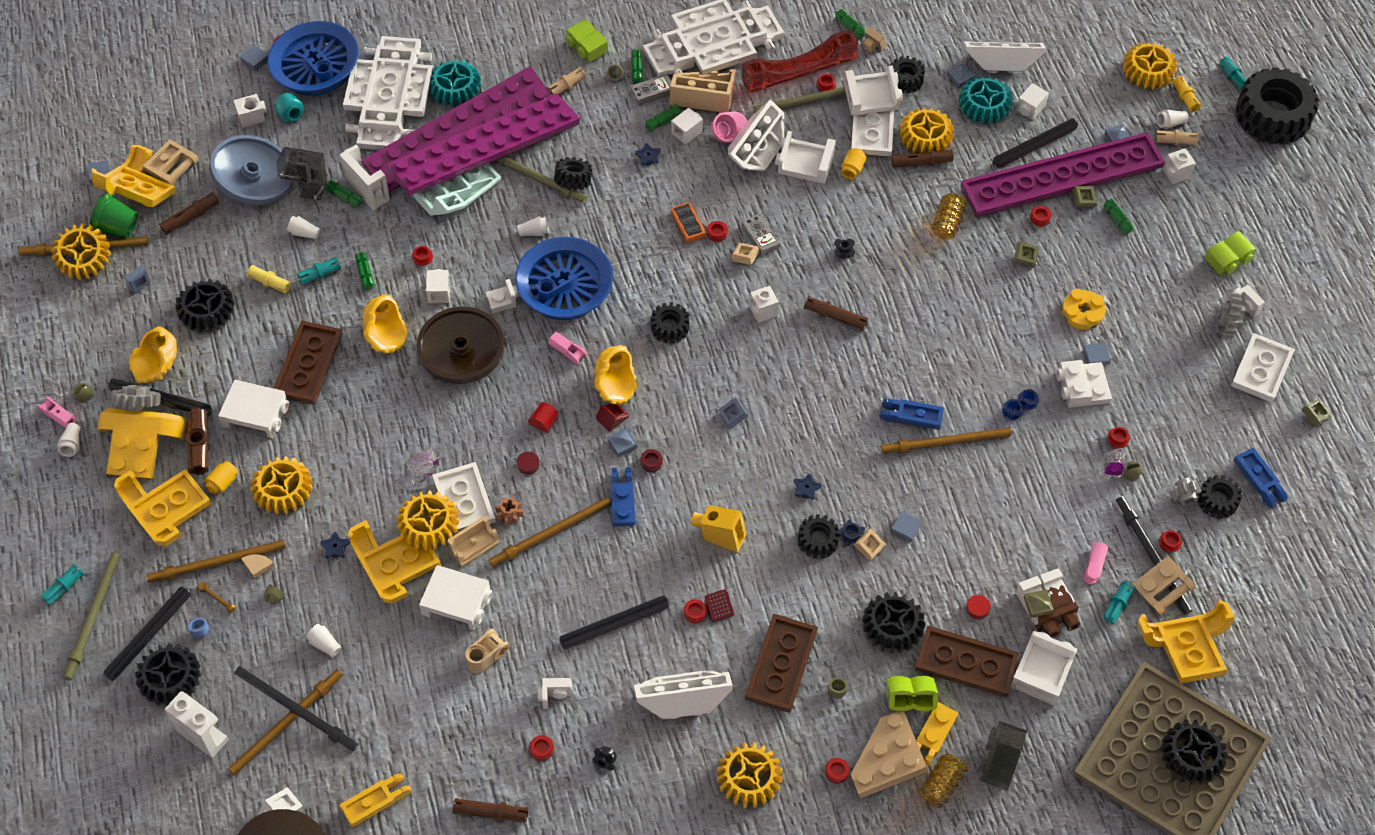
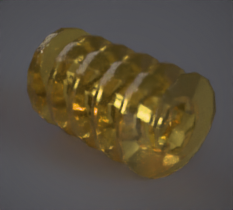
(949, 215)
(941, 779)

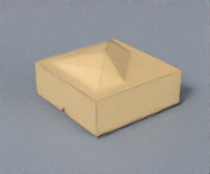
(745, 253)
(869, 544)

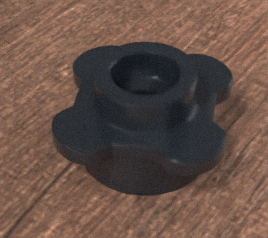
(847, 252)
(605, 758)

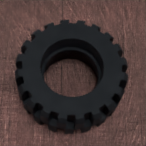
(1280, 87)

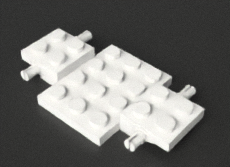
(712, 38)
(387, 91)

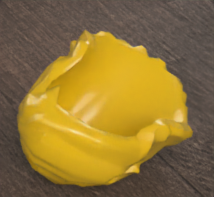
(383, 325)
(153, 356)
(615, 375)

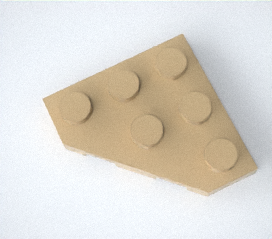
(888, 756)

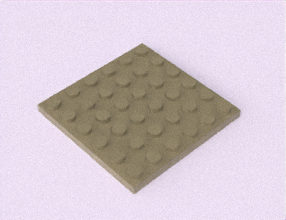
(1128, 764)

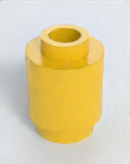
(853, 163)
(221, 477)

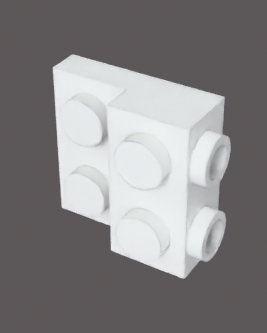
(1083, 384)

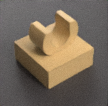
(874, 40)

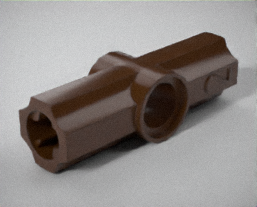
(197, 452)

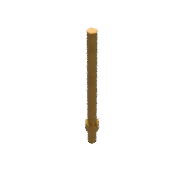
(42, 249)
(904, 446)
(511, 552)
(172, 572)
(320, 689)

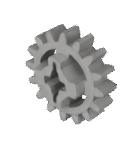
(1231, 315)
(135, 398)

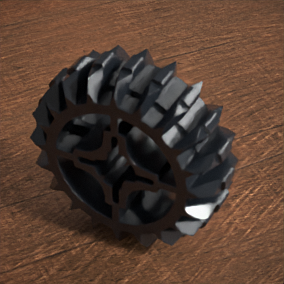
(195, 314)
(896, 610)
(159, 665)
(1200, 741)

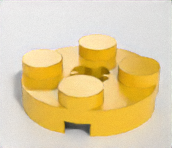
(1089, 300)

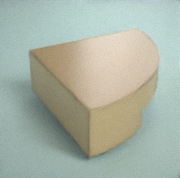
(257, 564)

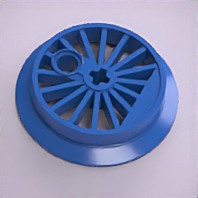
(305, 62)
(591, 274)

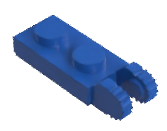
(912, 413)
(1260, 477)
(622, 499)

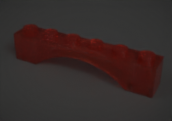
(766, 73)

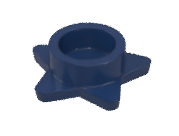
(645, 159)
(806, 492)
(851, 528)
(338, 551)

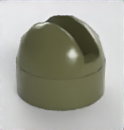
(611, 72)
(84, 391)
(1134, 473)
(273, 595)
(837, 688)

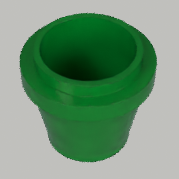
(113, 217)

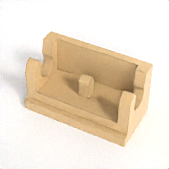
(473, 541)

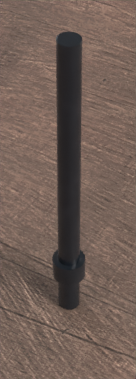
(1131, 519)
(334, 733)

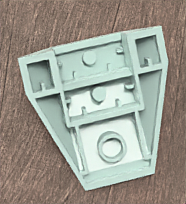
(457, 191)

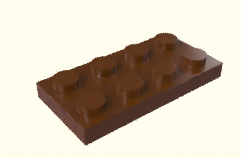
(308, 361)
(967, 661)
(781, 663)

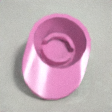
(727, 126)

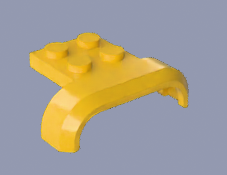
(132, 181)
(137, 438)
(164, 506)
(391, 562)
(1190, 642)

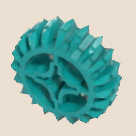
(454, 82)
(985, 100)

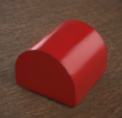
(544, 417)

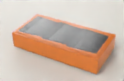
(688, 222)

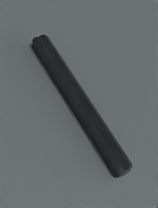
(1035, 143)
(166, 398)
(614, 622)
(146, 633)

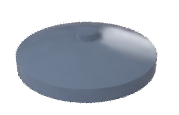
(247, 170)

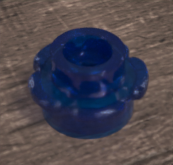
(1031, 395)
(1015, 405)

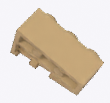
(703, 92)

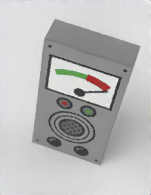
(651, 89)
(760, 234)

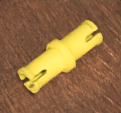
(268, 279)

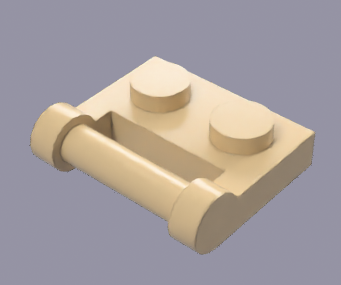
(166, 158)
(1158, 580)

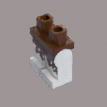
(1063, 603)

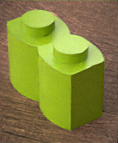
(586, 40)
(1230, 254)
(911, 693)

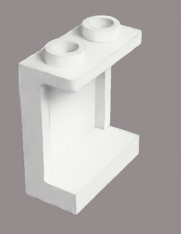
(872, 92)
(805, 159)
(371, 188)
(254, 407)
(456, 596)
(1044, 667)
(196, 724)

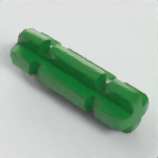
(850, 23)
(637, 69)
(663, 117)
(344, 193)
(1118, 216)
(364, 271)

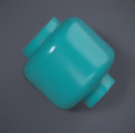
(289, 107)

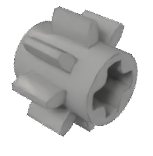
(1186, 492)

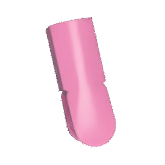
(565, 347)
(57, 414)
(1095, 563)

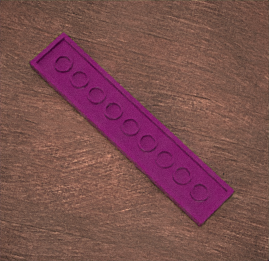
(493, 103)
(482, 144)
(1061, 174)

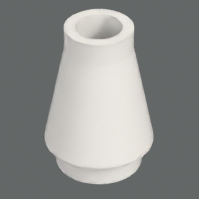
(1169, 118)
(534, 227)
(302, 228)
(69, 441)
(323, 640)

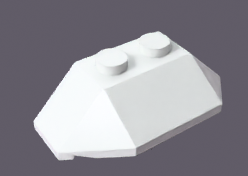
(1005, 56)
(759, 138)
(684, 693)

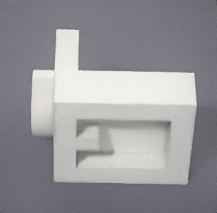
(502, 298)
(1251, 300)
(554, 687)
(281, 800)

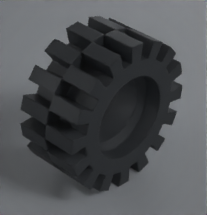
(910, 66)
(573, 173)
(670, 333)
(1214, 506)
(818, 524)

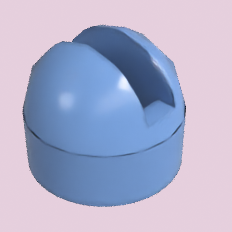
(196, 623)

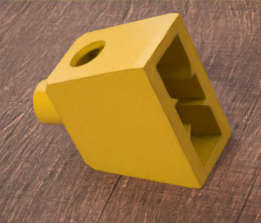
(721, 527)

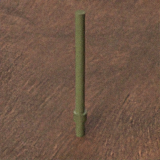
(807, 98)
(542, 179)
(76, 655)

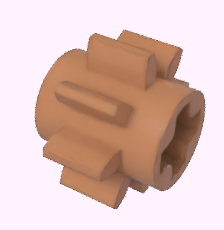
(509, 511)

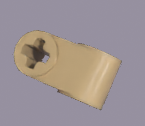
(488, 648)

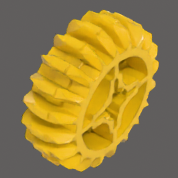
(1149, 65)
(926, 131)
(65, 248)
(274, 497)
(442, 514)
(733, 785)

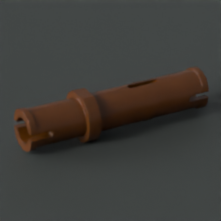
(922, 158)
(197, 208)
(836, 313)
(490, 810)

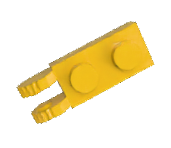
(936, 731)
(373, 800)

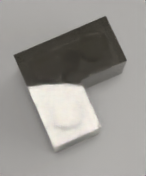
(306, 168)
(1004, 749)

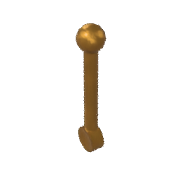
(203, 587)

